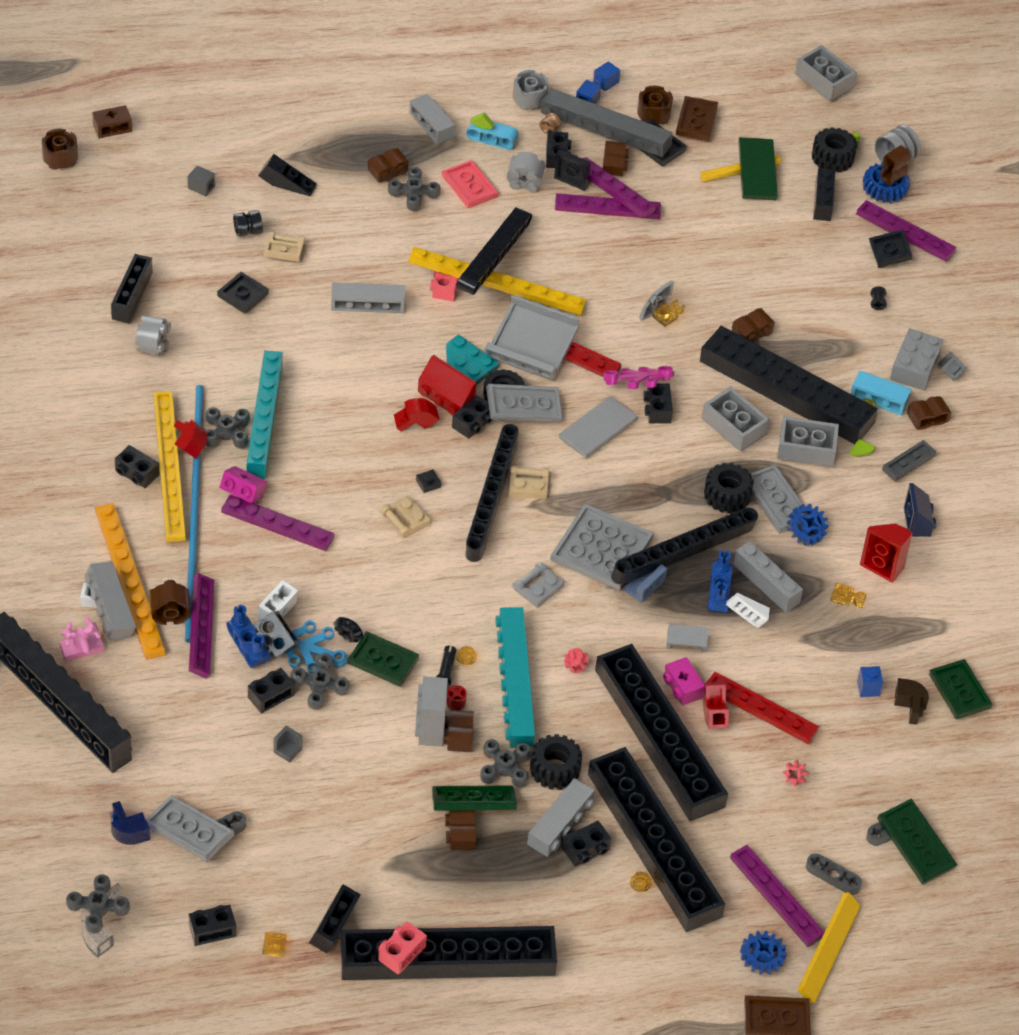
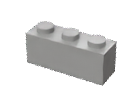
(432, 118)

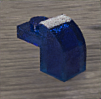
(129, 829)

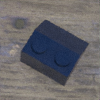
(919, 512)

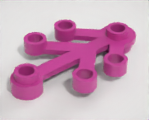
(643, 373)

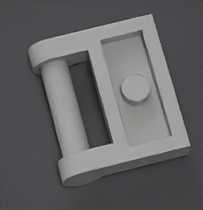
(542, 589)

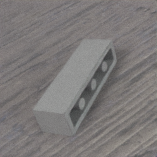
(367, 297)
(768, 577)
(110, 600)
(561, 817)

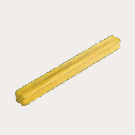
(727, 171)

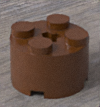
(655, 104)
(59, 149)
(170, 603)

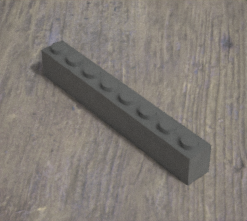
(607, 122)

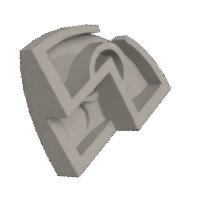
(658, 298)

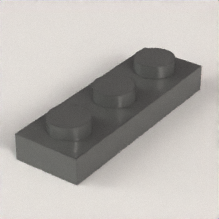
(909, 460)

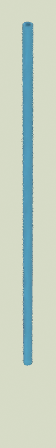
(194, 512)

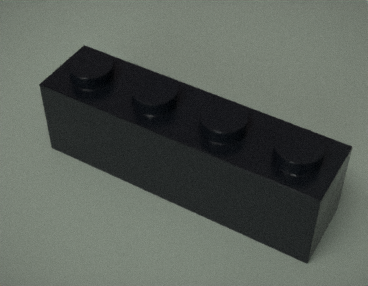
(131, 288)

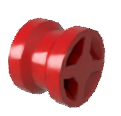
(456, 692)

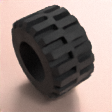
(834, 149)
(728, 476)
(555, 748)

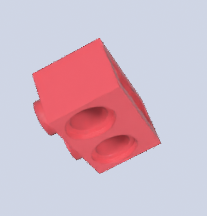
(444, 286)
(405, 950)

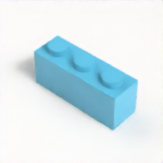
(887, 394)

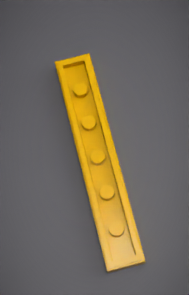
(829, 947)

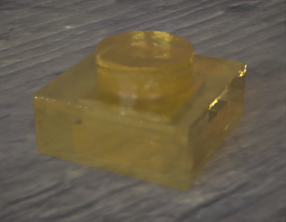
(274, 944)

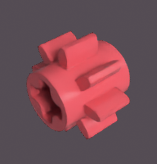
(576, 660)
(790, 772)

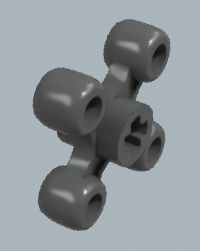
(414, 189)
(227, 427)
(317, 686)
(505, 763)
(98, 904)

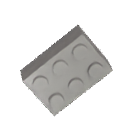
(826, 73)
(916, 359)
(735, 418)
(808, 441)
(431, 711)

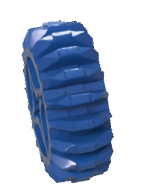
(881, 190)

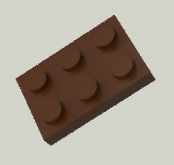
(696, 118)
(776, 1015)

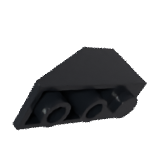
(284, 176)

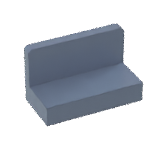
(644, 586)

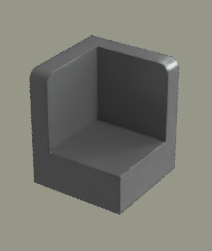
(201, 180)
(952, 365)
(287, 743)

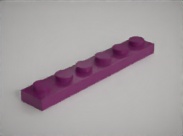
(619, 190)
(599, 205)
(913, 233)
(277, 523)
(201, 625)
(777, 895)

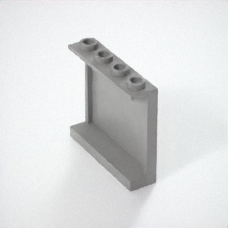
(533, 337)

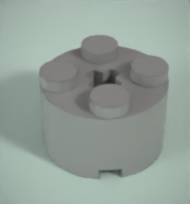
(529, 89)
(525, 171)
(152, 335)

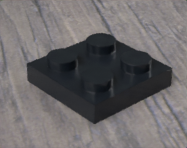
(572, 170)
(890, 248)
(242, 292)

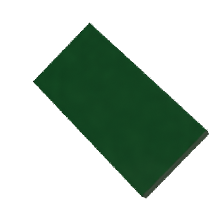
(757, 168)
(474, 798)
(917, 841)

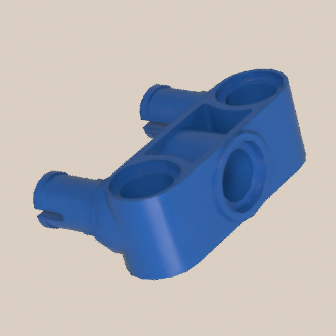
(720, 583)
(242, 631)

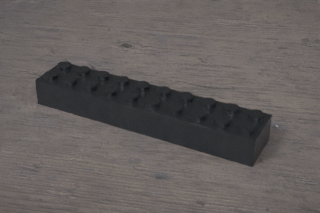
(787, 384)
(63, 695)
(661, 732)
(656, 839)
(455, 953)

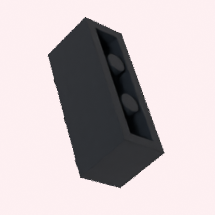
(824, 194)
(334, 918)

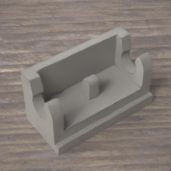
(687, 636)

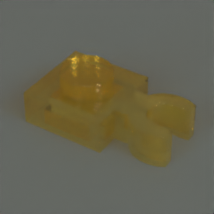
(667, 314)
(845, 595)

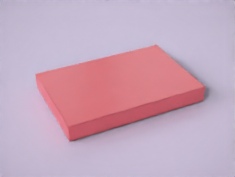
(469, 184)

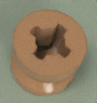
(550, 123)

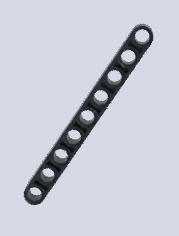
(494, 251)
(491, 493)
(684, 545)

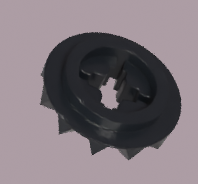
(348, 629)

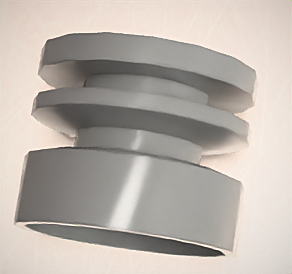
(901, 135)

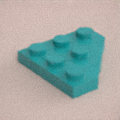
(469, 359)

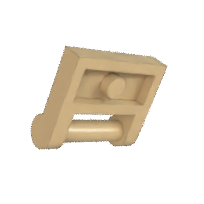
(284, 247)
(527, 486)
(409, 512)

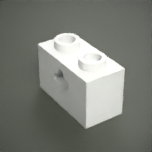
(280, 599)

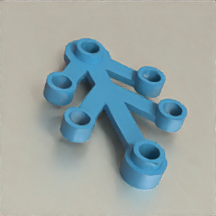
(308, 645)

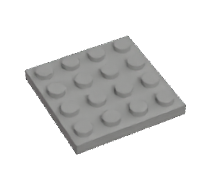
(597, 543)

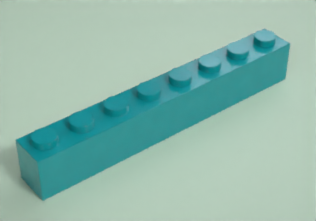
(264, 413)
(516, 676)

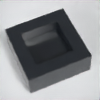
(428, 481)

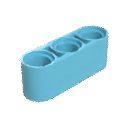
(499, 136)

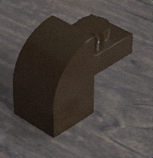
(911, 695)

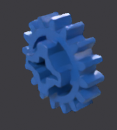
(815, 523)
(763, 952)

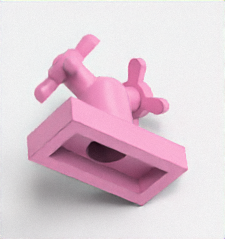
(81, 641)

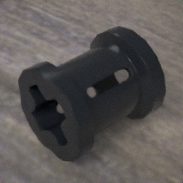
(878, 298)

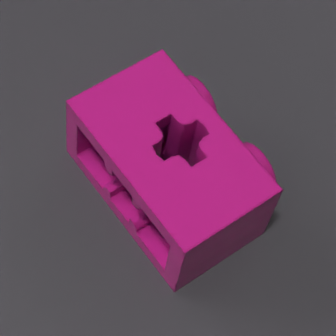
(243, 484)
(684, 681)

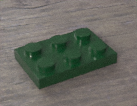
(383, 659)
(960, 689)

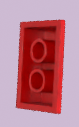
(445, 385)
(886, 550)

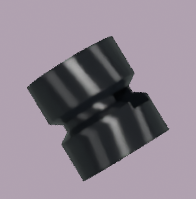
(247, 223)

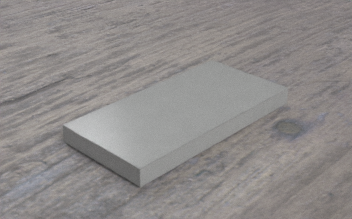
(524, 403)
(598, 427)
(775, 496)
(189, 828)

